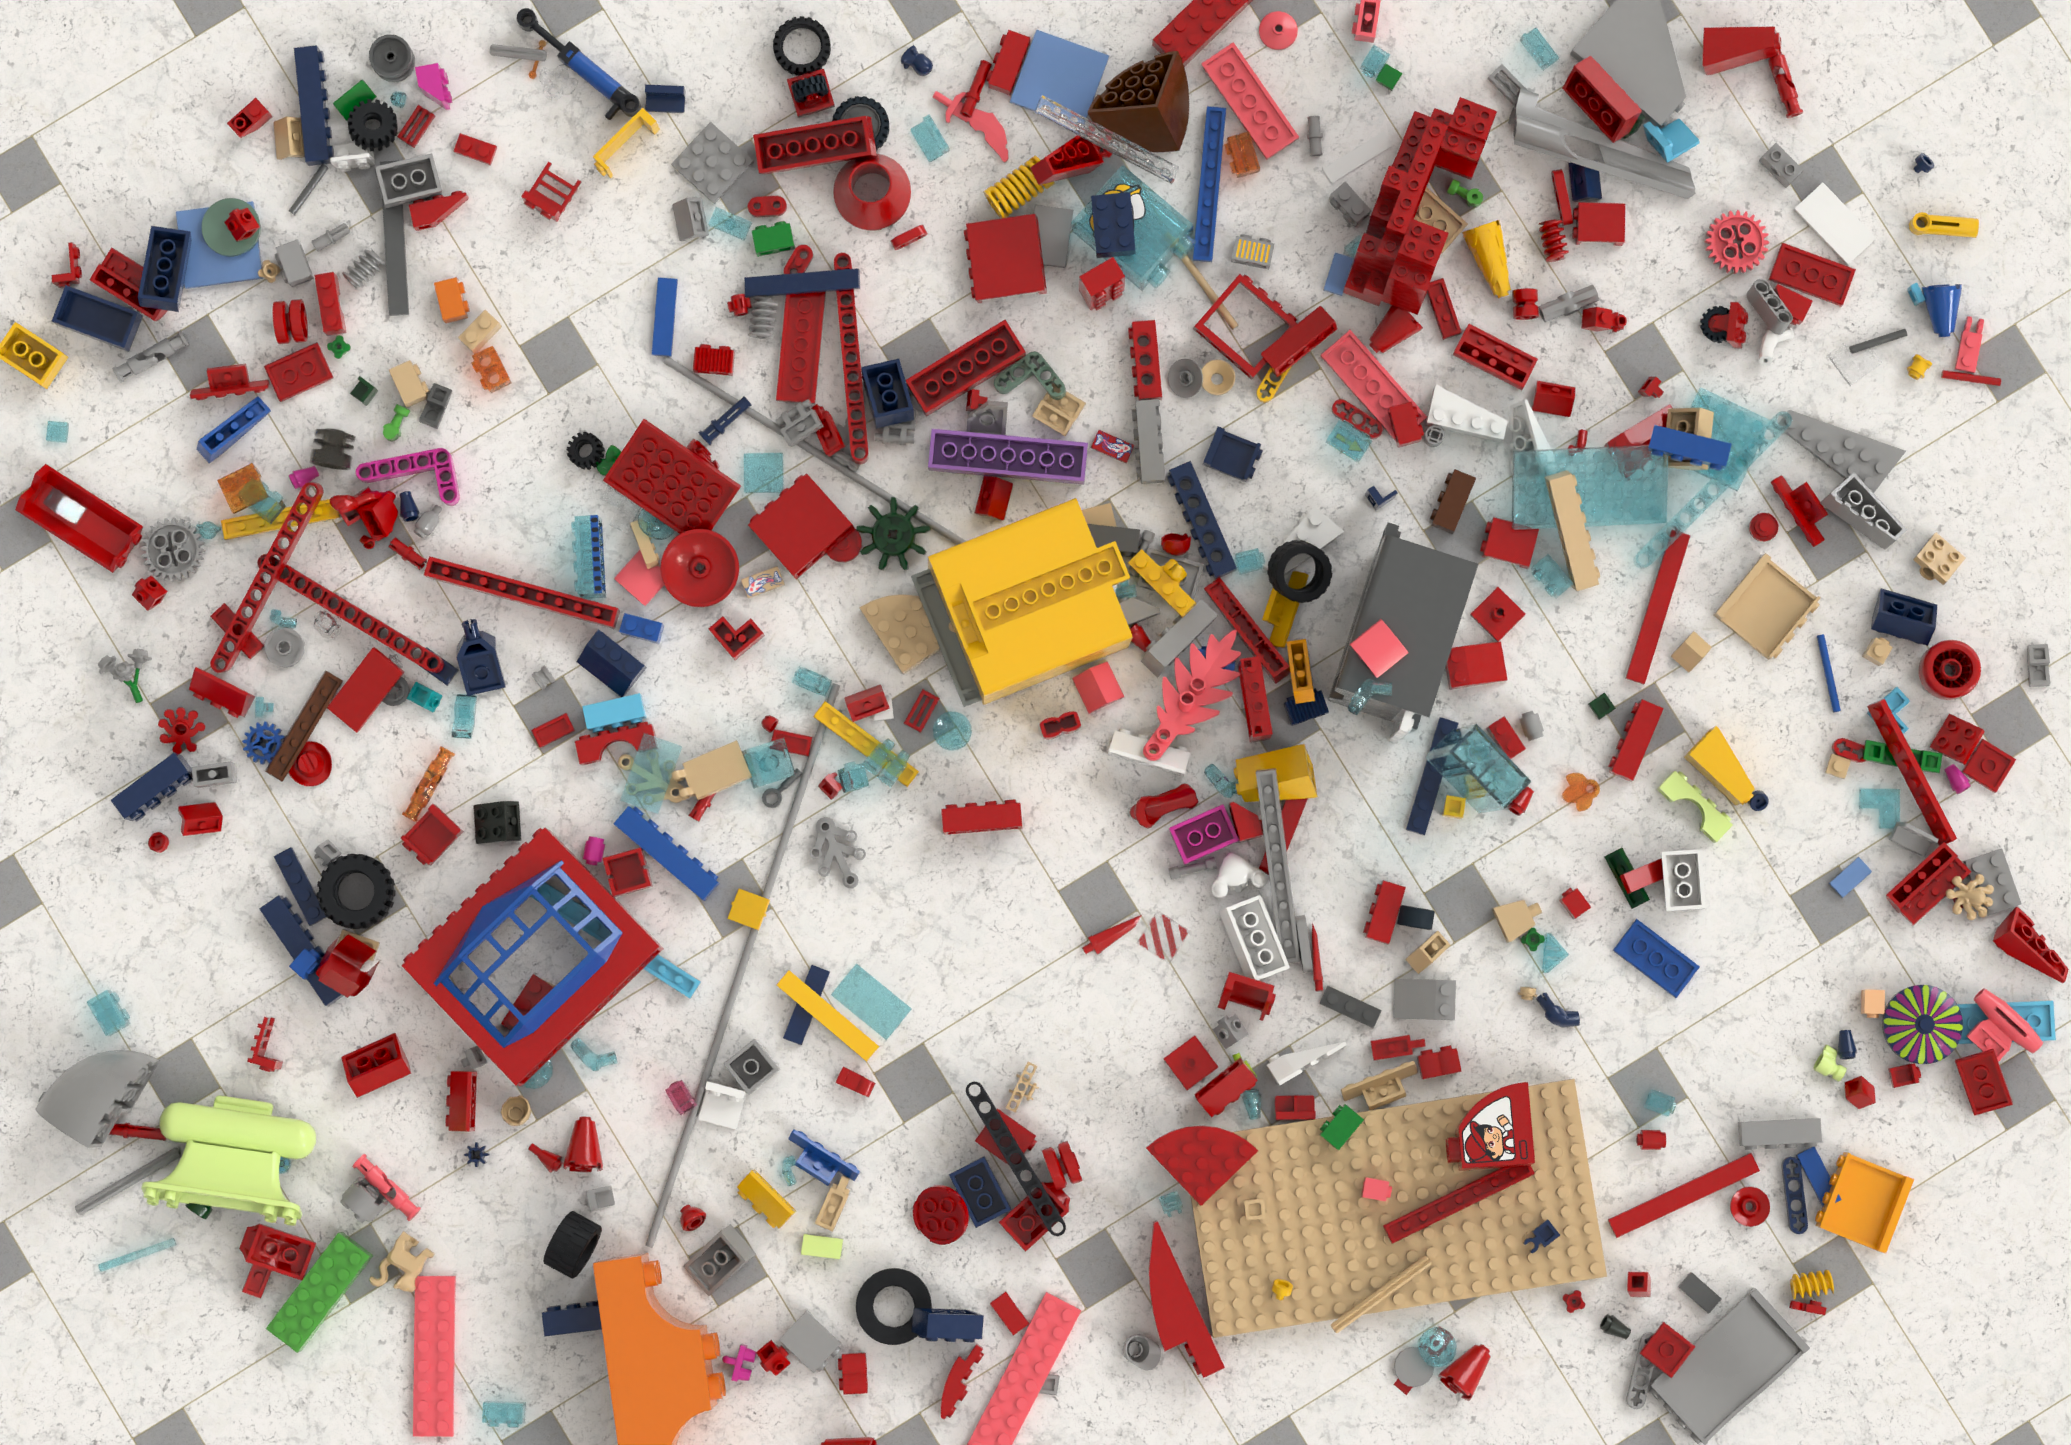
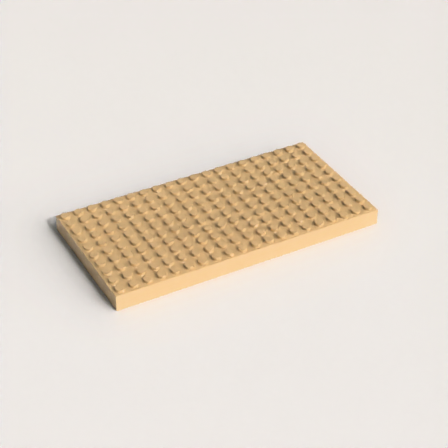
(1335, 1241)

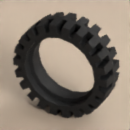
(785, 29)

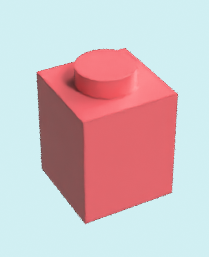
(1376, 1189)

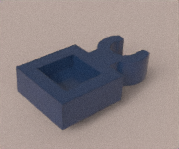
(1544, 1235)

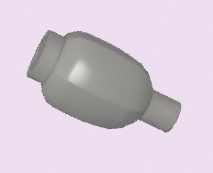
(427, 522)

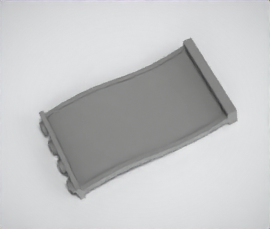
(1729, 1367)

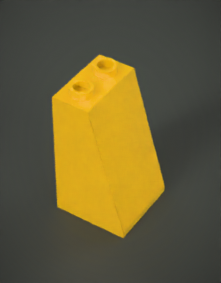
(1720, 766)
(1293, 772)

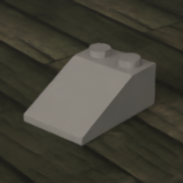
(1424, 999)
(719, 1260)

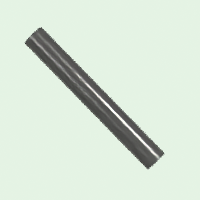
(308, 189)
(1878, 341)

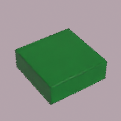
(1388, 77)

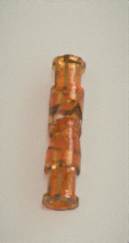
(435, 771)

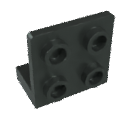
(497, 822)

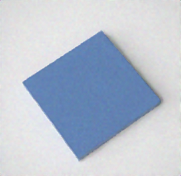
(1059, 72)
(208, 267)

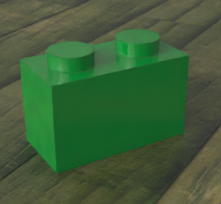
(773, 239)
(1341, 1126)

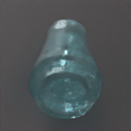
(1252, 1102)

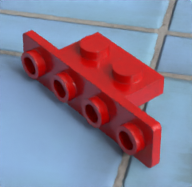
(228, 380)
(1803, 506)

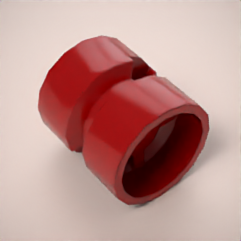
(1525, 304)

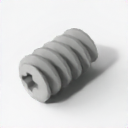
(363, 268)
(762, 317)

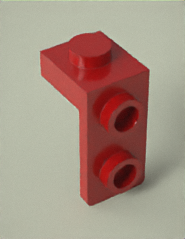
(70, 278)

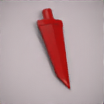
(1105, 938)
(1317, 977)

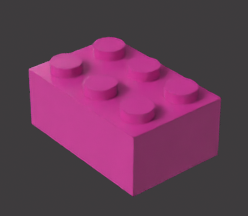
(1203, 834)

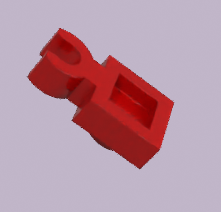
(1812, 1307)

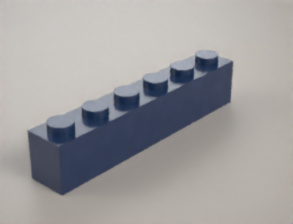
(313, 105)
(296, 939)

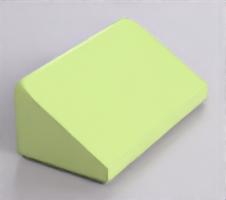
(822, 1246)

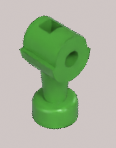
(1473, 197)
(392, 430)

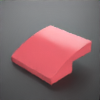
(639, 580)
(1378, 648)

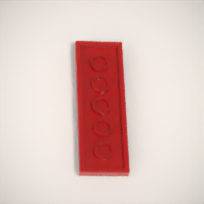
(800, 347)

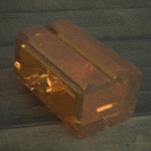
(1242, 154)

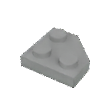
(988, 418)

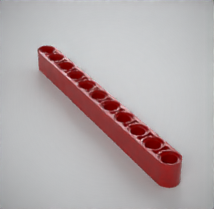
(854, 367)
(275, 572)
(359, 617)

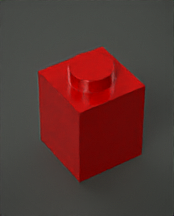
(1574, 902)
(1639, 1284)

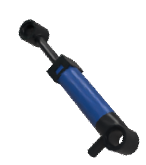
(586, 68)

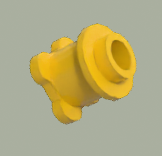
(1918, 367)

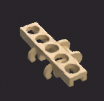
(1022, 1093)

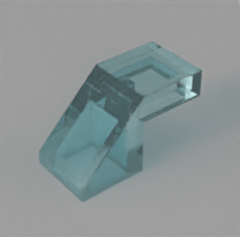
(464, 716)

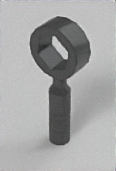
(784, 785)

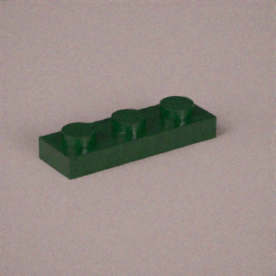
(1620, 865)

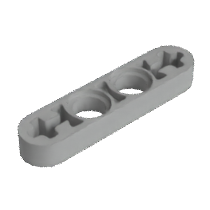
(1640, 1370)

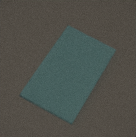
(651, 773)
(871, 1001)

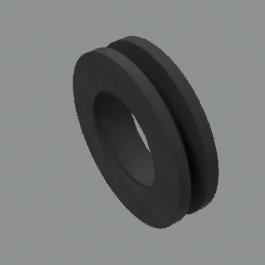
(865, 1302)

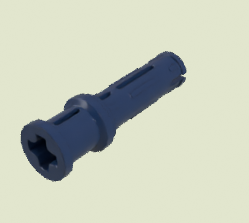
(720, 429)

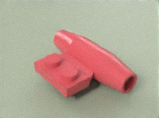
(2001, 1027)

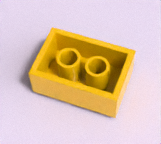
(31, 355)

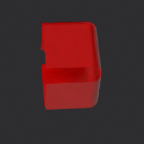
(342, 966)

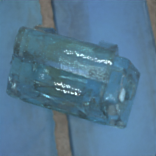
(811, 681)

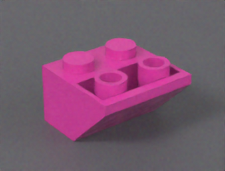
(433, 82)

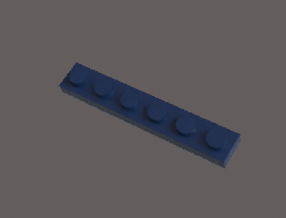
(1428, 785)

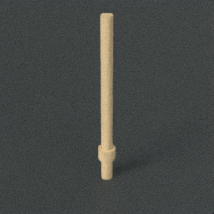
(1209, 291)

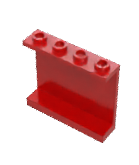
(1005, 257)
(801, 525)

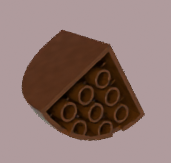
(1147, 104)

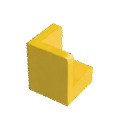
(1454, 807)

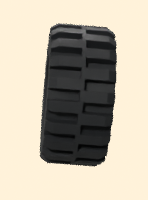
(330, 885)

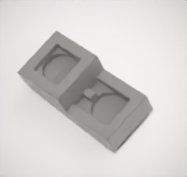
(2038, 663)

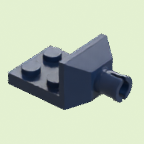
(479, 660)

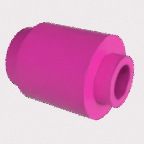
(593, 850)

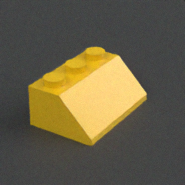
(765, 1199)

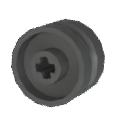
(403, 58)

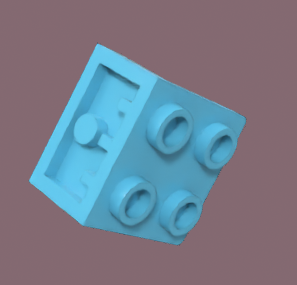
(1670, 140)

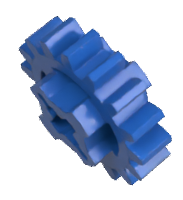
(261, 734)

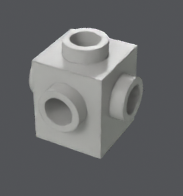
(1230, 1030)

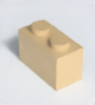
(480, 331)
(409, 384)

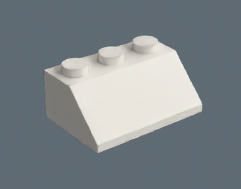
(1683, 880)

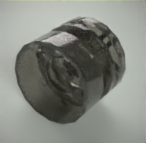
(332, 449)

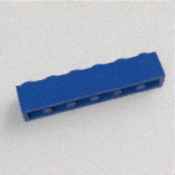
(670, 856)

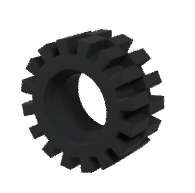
(575, 446)

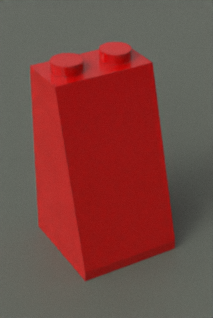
(1737, 46)

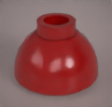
(691, 1218)

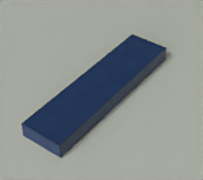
(801, 1018)

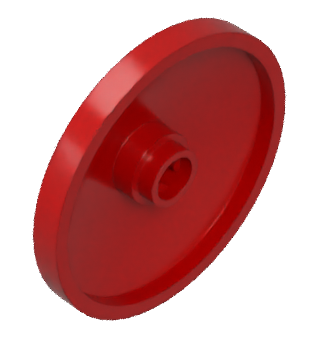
(695, 586)

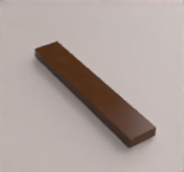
(303, 726)

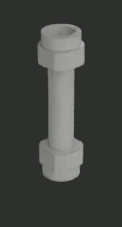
(1146, 538)
(1208, 864)

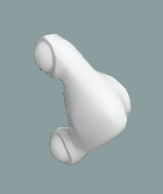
(1235, 874)

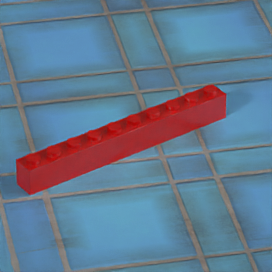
(522, 592)

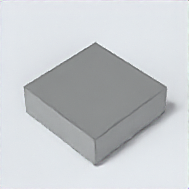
(1050, 1385)

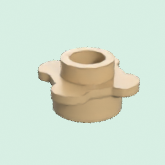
(267, 265)

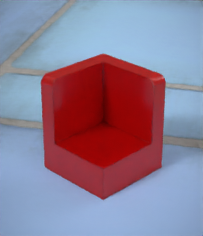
(1860, 1092)

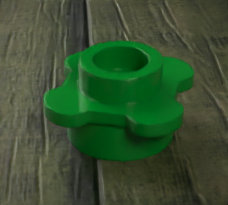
(339, 340)
(1532, 944)

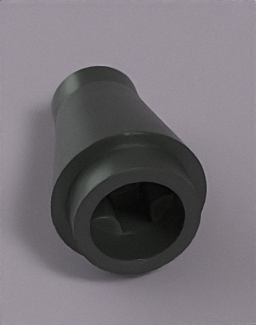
(1613, 1326)

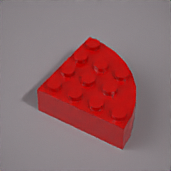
(1201, 1157)

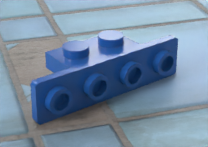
(819, 1161)

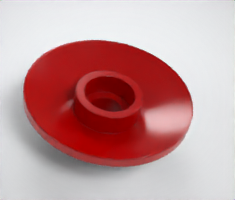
(1760, 1206)

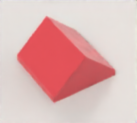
(1098, 687)

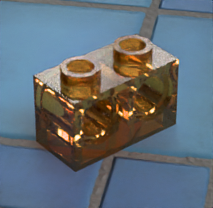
(495, 367)

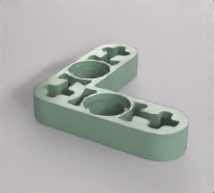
(1029, 370)

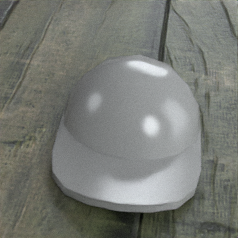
(1142, 1352)

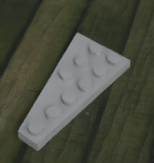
(1844, 450)

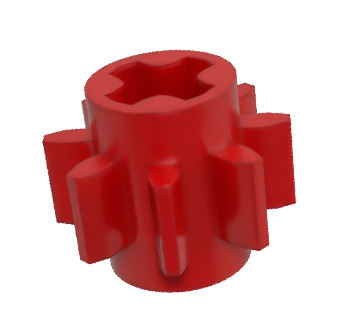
(739, 305)

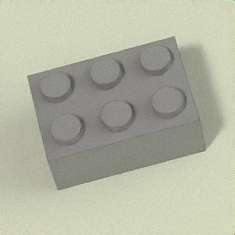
(408, 180)

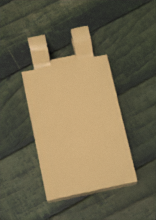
(1437, 214)
(713, 771)

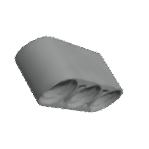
(1769, 306)

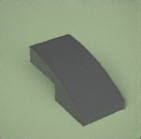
(435, 406)

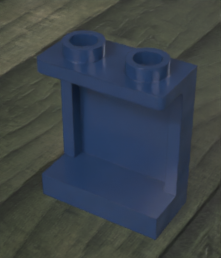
(1232, 455)

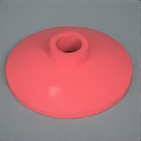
(1274, 39)

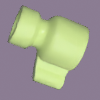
(1827, 1065)

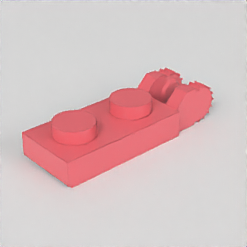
(1969, 346)

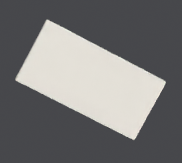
(1835, 224)

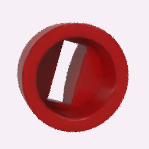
(769, 723)

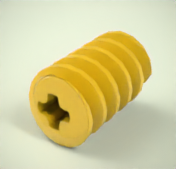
(1811, 1283)

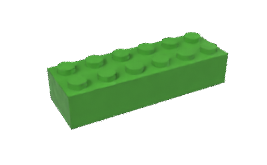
(319, 1292)

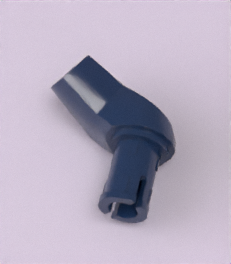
(1556, 1014)

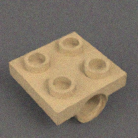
(1938, 559)

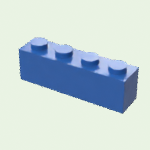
(1690, 447)

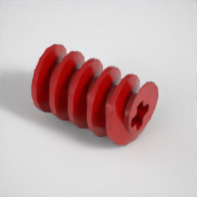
(1553, 240)

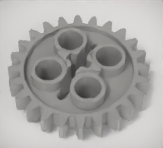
(156, 554)

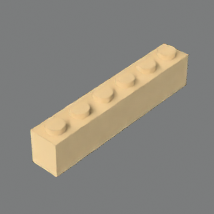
(1571, 530)

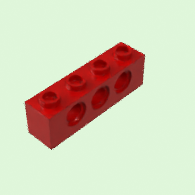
(1146, 330)

